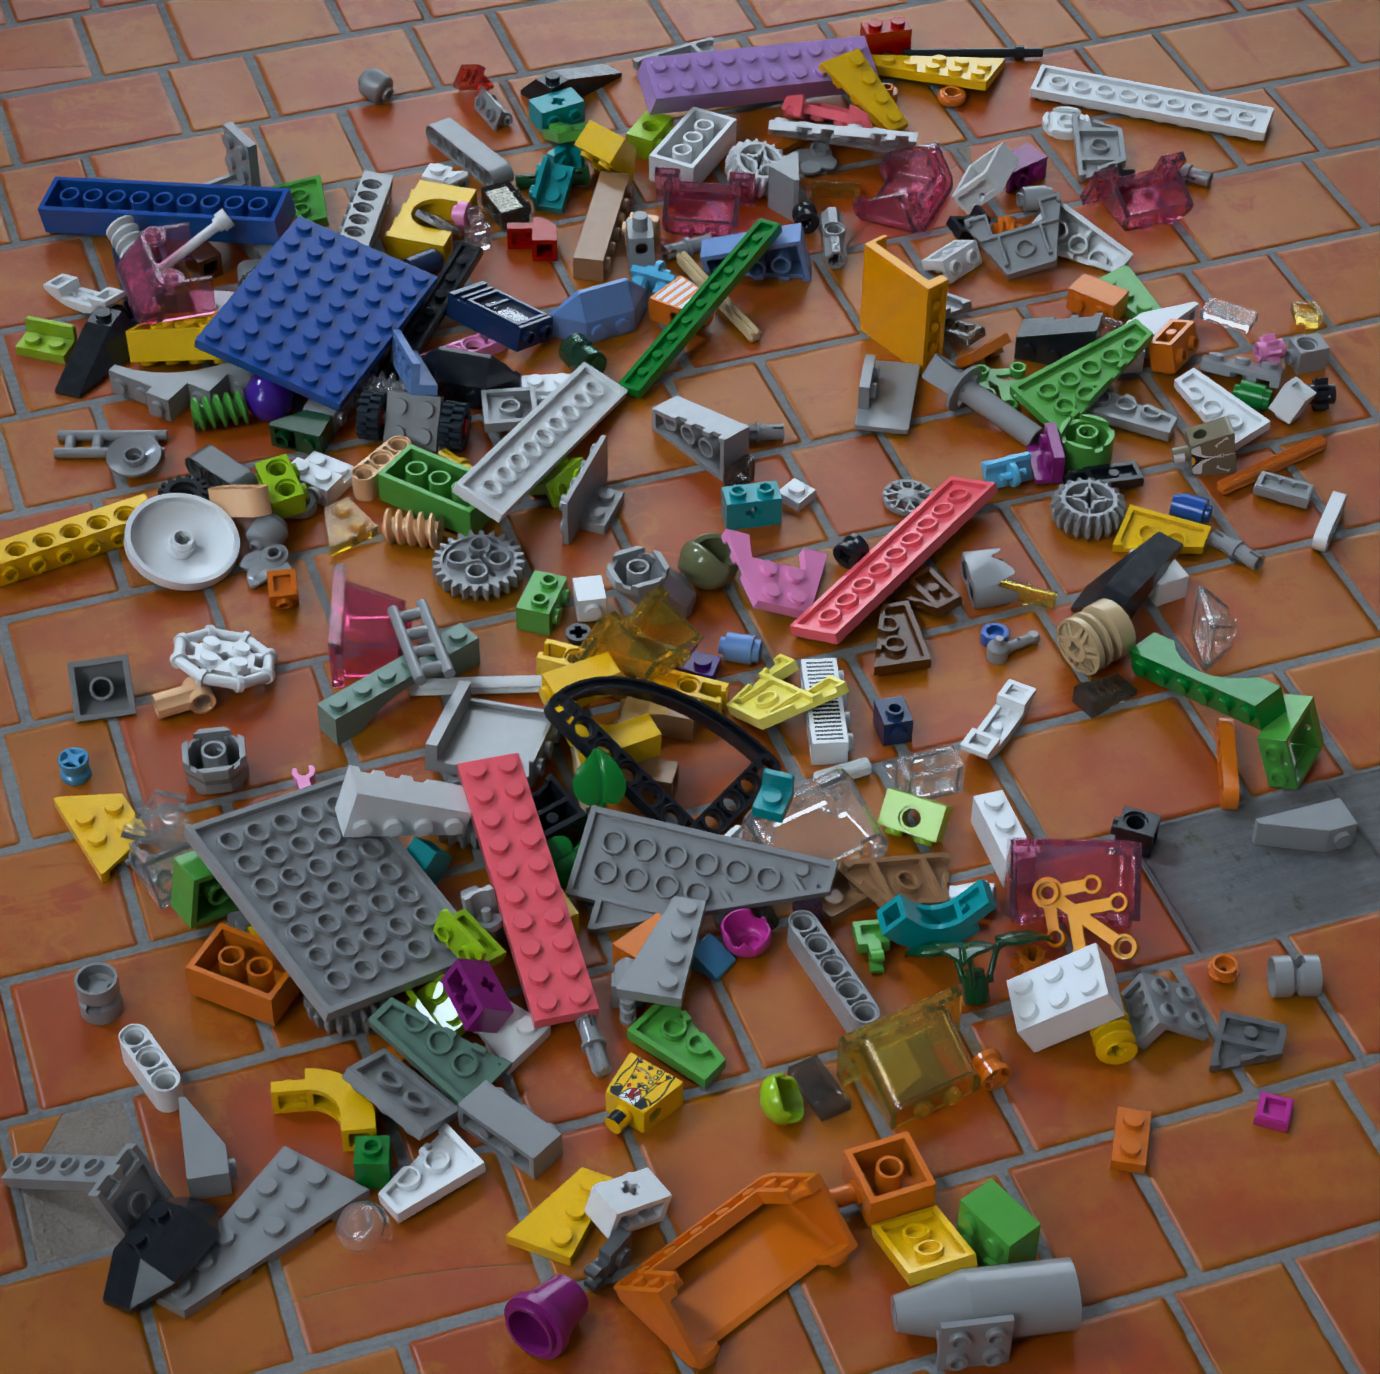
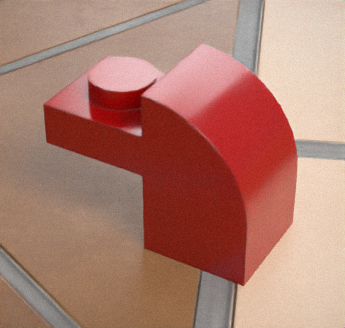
(539, 236)

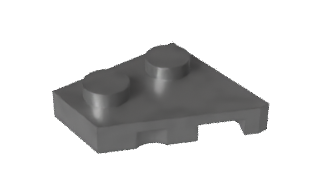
(1246, 1042)

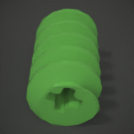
(219, 410)

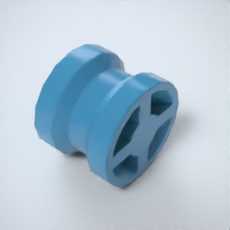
(74, 766)

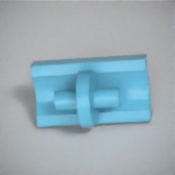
(652, 277)
(1008, 470)

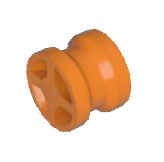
(991, 1069)

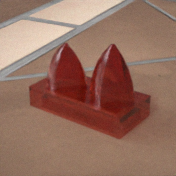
(472, 78)

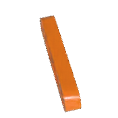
(1227, 764)

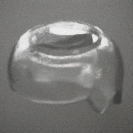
(363, 1226)

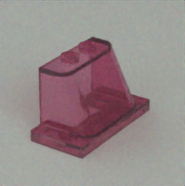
(1142, 197)
(701, 206)
(360, 629)

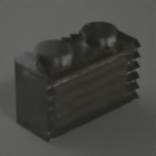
(505, 204)

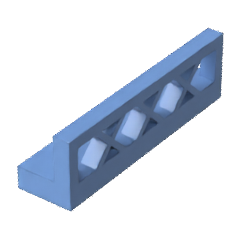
(411, 367)

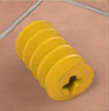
(1114, 1040)

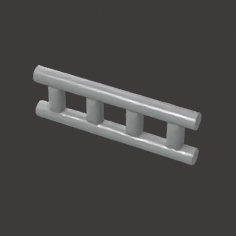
(97, 438)
(413, 653)

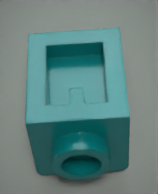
(566, 154)
(774, 795)

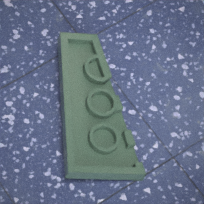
(436, 1051)

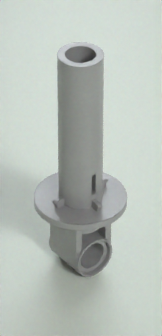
(964, 389)

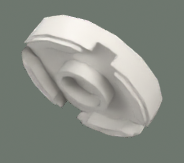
(1059, 124)

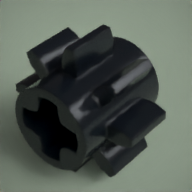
(1324, 393)

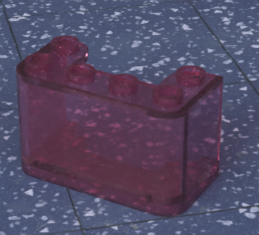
(1072, 860)

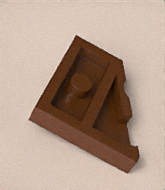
(927, 593)

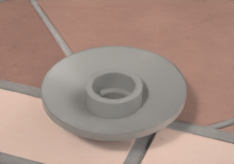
(133, 455)

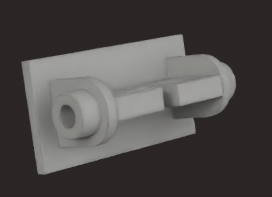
(491, 109)

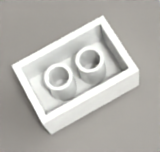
(1065, 997)

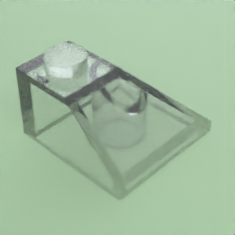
(1212, 628)

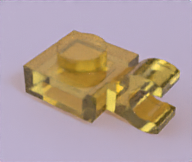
(1307, 314)

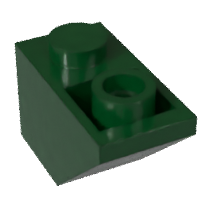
(303, 432)

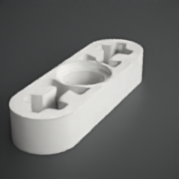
(1329, 521)

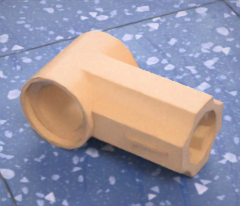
(184, 698)

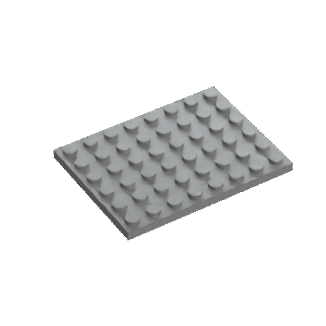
(333, 909)

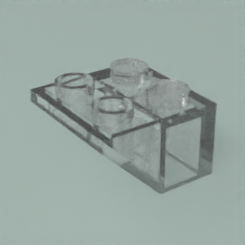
(927, 772)
(154, 860)

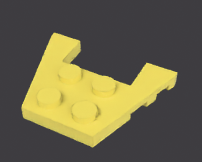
(775, 700)

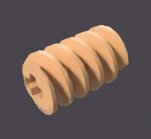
(412, 530)

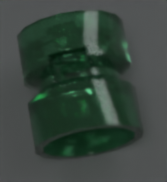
(580, 349)

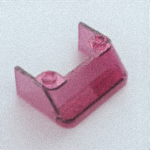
(164, 294)

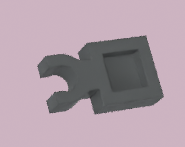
(612, 1255)

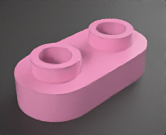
(460, 215)

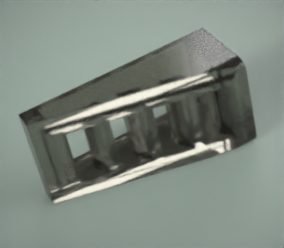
(1084, 694)

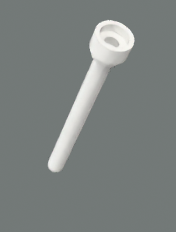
(219, 223)

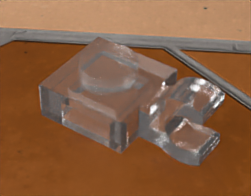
(479, 231)

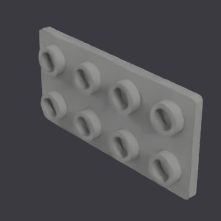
(886, 395)
(587, 502)

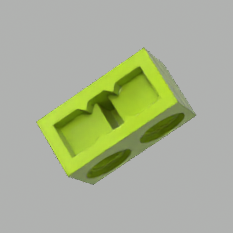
(285, 491)

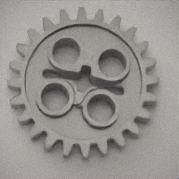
(478, 565)

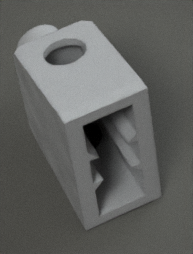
(639, 236)

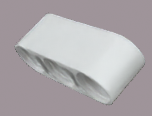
(151, 1067)

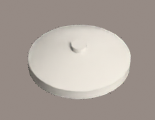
(181, 541)

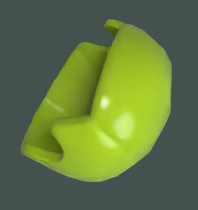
(781, 1099)

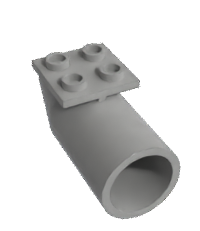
(986, 1306)

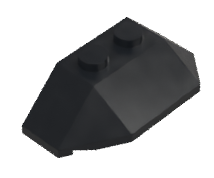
(466, 373)
(160, 1251)

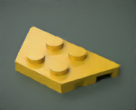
(97, 828)

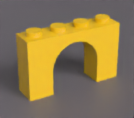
(409, 237)
(635, 736)

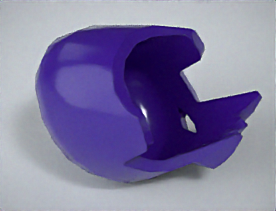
(267, 399)

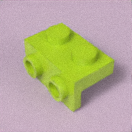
(558, 480)
(467, 937)

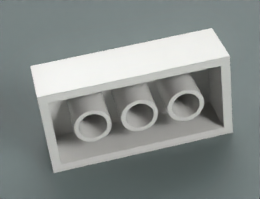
(695, 145)

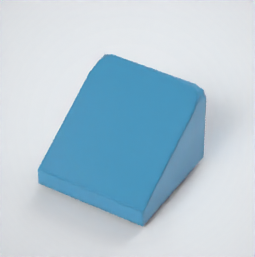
(712, 958)

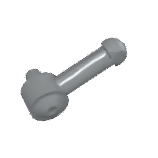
(998, 649)

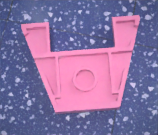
(776, 585)

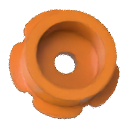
(1223, 968)

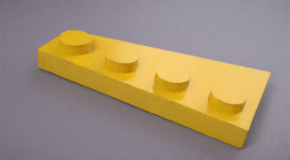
(860, 82)

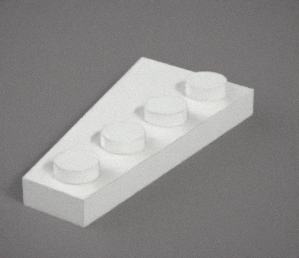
(1213, 402)

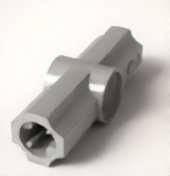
(833, 238)

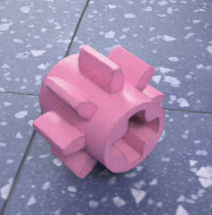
(1269, 348)

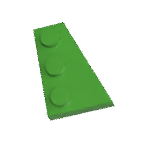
(677, 1042)

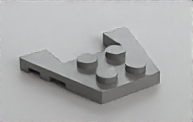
(1025, 247)

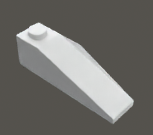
(1087, 243)

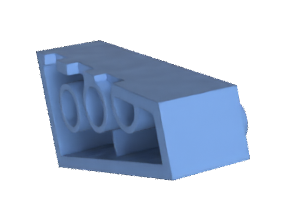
(784, 259)

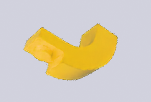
(329, 1094)

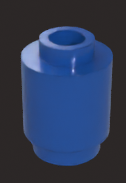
(1191, 508)

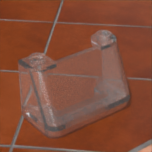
(823, 821)

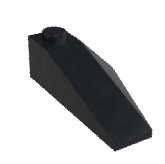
(581, 79)
(95, 352)
(1133, 576)

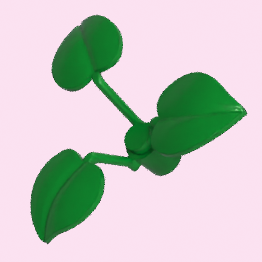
(594, 782)

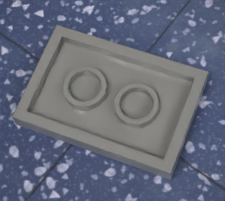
(400, 1093)

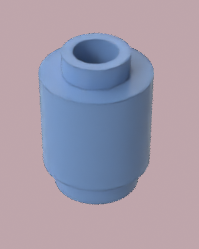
(740, 648)

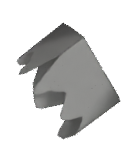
(982, 575)

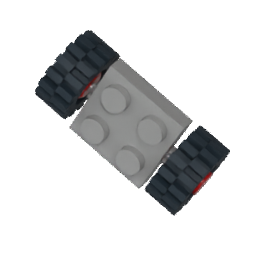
(415, 417)

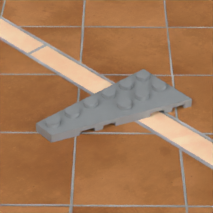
(264, 1223)

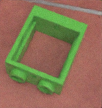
(1286, 763)

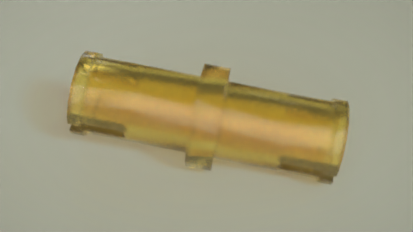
(1031, 594)

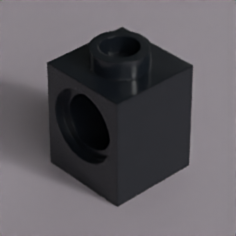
(1137, 826)

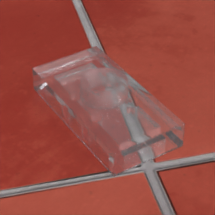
(1228, 315)

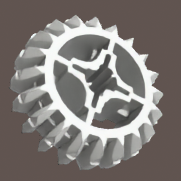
(748, 156)

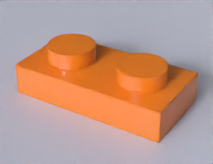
(976, 356)
(1130, 1140)

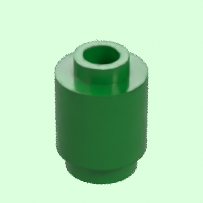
(1253, 394)

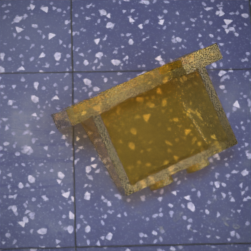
(646, 641)
(911, 1059)

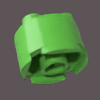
(1086, 441)

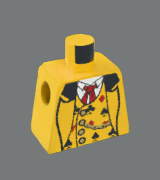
(641, 1096)

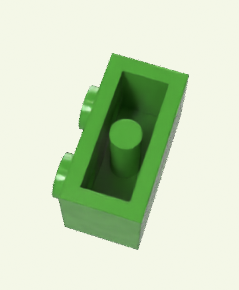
(542, 603)

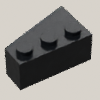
(1050, 339)

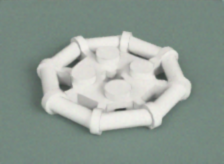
(224, 658)

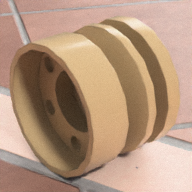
(1096, 636)

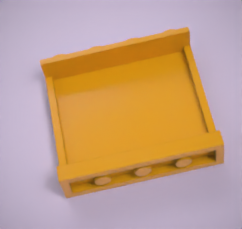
(902, 306)

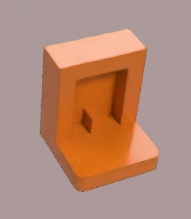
(283, 588)

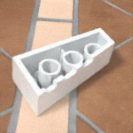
(399, 806)

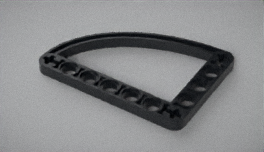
(642, 781)

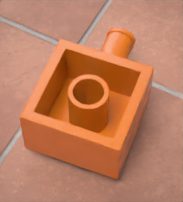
(885, 1179)

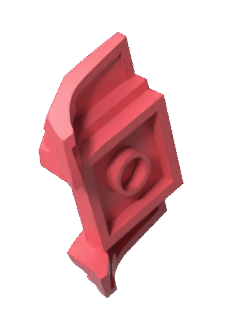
(796, 108)

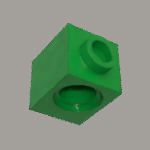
(373, 1161)

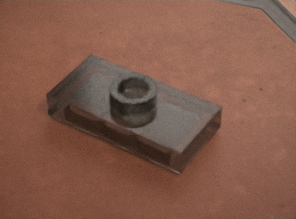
(962, 332)
(819, 1088)

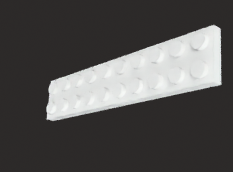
(1152, 102)
(539, 442)

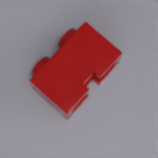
(887, 35)

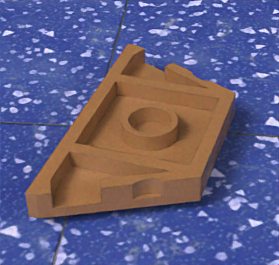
(915, 876)

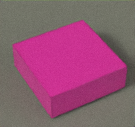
(1273, 1111)

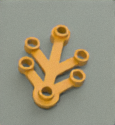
(1081, 914)

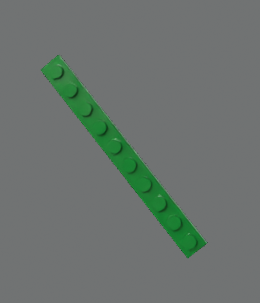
(700, 307)

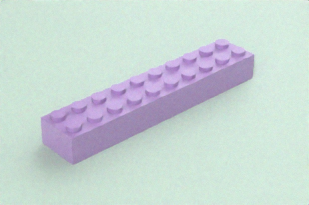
(742, 75)

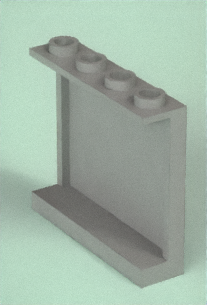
(486, 729)

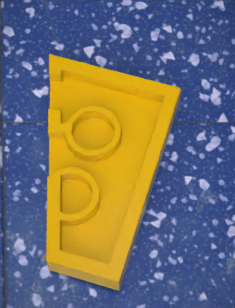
(1143, 523)
(559, 1222)

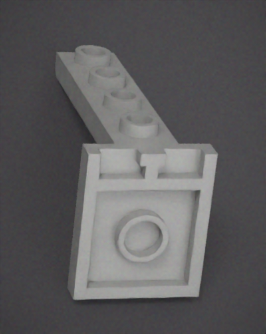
(240, 159)
(117, 1185)

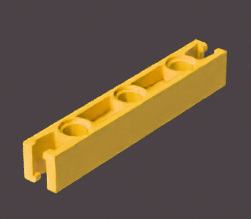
(709, 691)

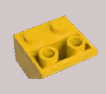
(606, 150)

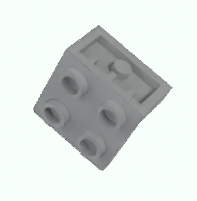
(1159, 1006)

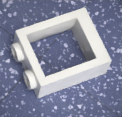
(985, 176)

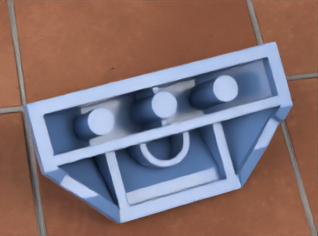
(601, 311)

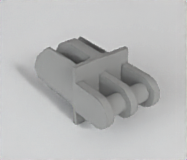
(626, 1006)

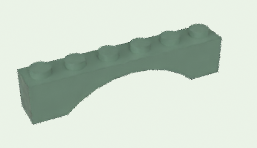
(353, 707)

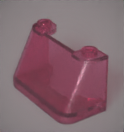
(912, 191)

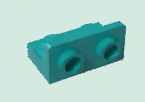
(551, 186)

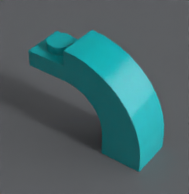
(949, 921)

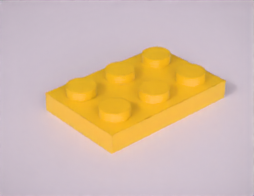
(923, 1245)

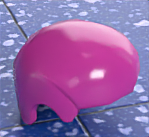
(745, 933)

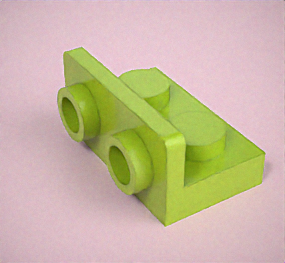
(47, 340)
(436, 1004)

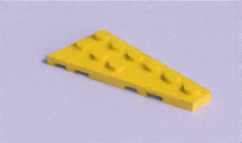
(938, 69)

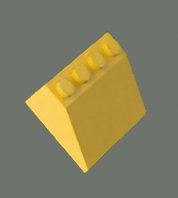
(169, 341)

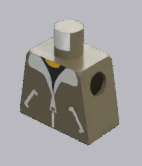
(1208, 448)

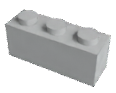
(510, 1129)

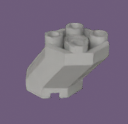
(639, 572)
(215, 761)

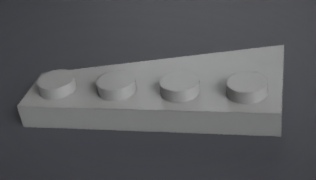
(1129, 415)

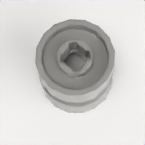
(1296, 975)
(98, 993)

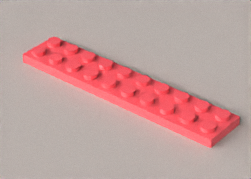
(893, 560)
(527, 891)

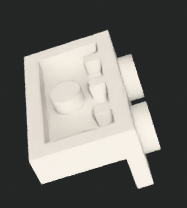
(954, 259)

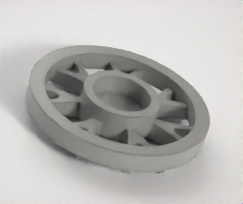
(436, 221)
(906, 497)

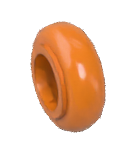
(951, 96)

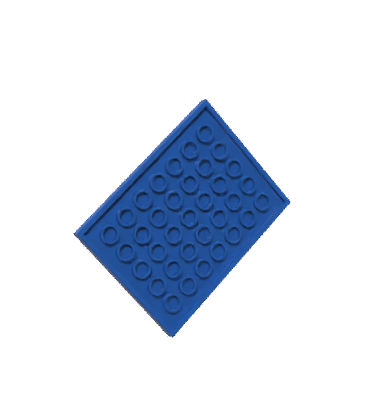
(316, 313)

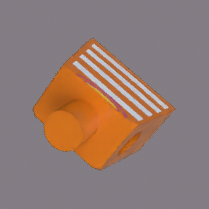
(671, 299)

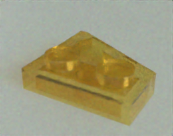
(347, 525)

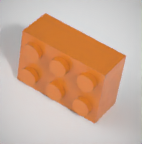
(241, 975)

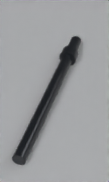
(1017, 52)

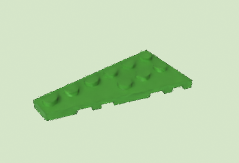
(1080, 378)

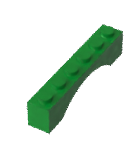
(1244, 699)

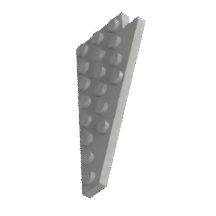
(639, 864)

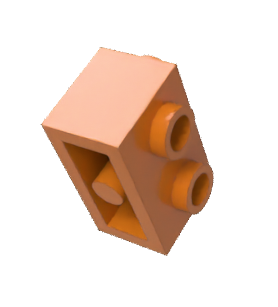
(1093, 295)
(1173, 346)

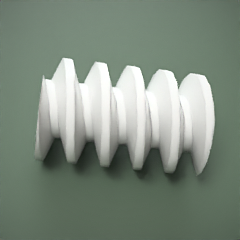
(122, 233)

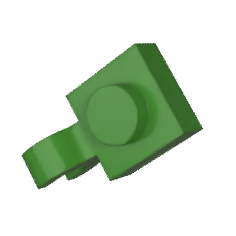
(870, 940)

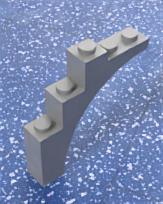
(172, 392)

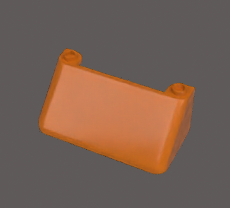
(736, 1262)

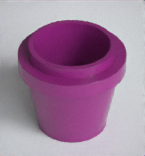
(546, 1316)

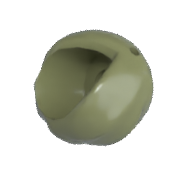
(707, 562)

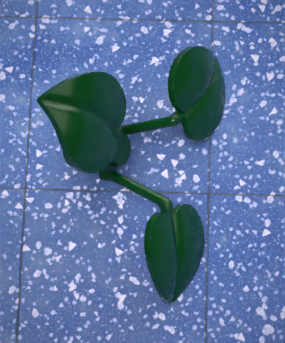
(974, 980)

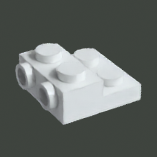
(324, 476)

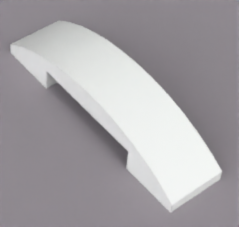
(71, 294)
(1001, 721)

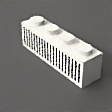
(827, 722)

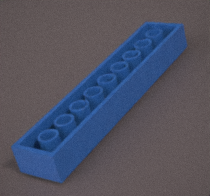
(92, 204)

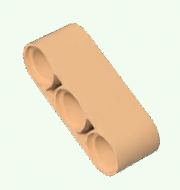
(365, 473)
(242, 499)

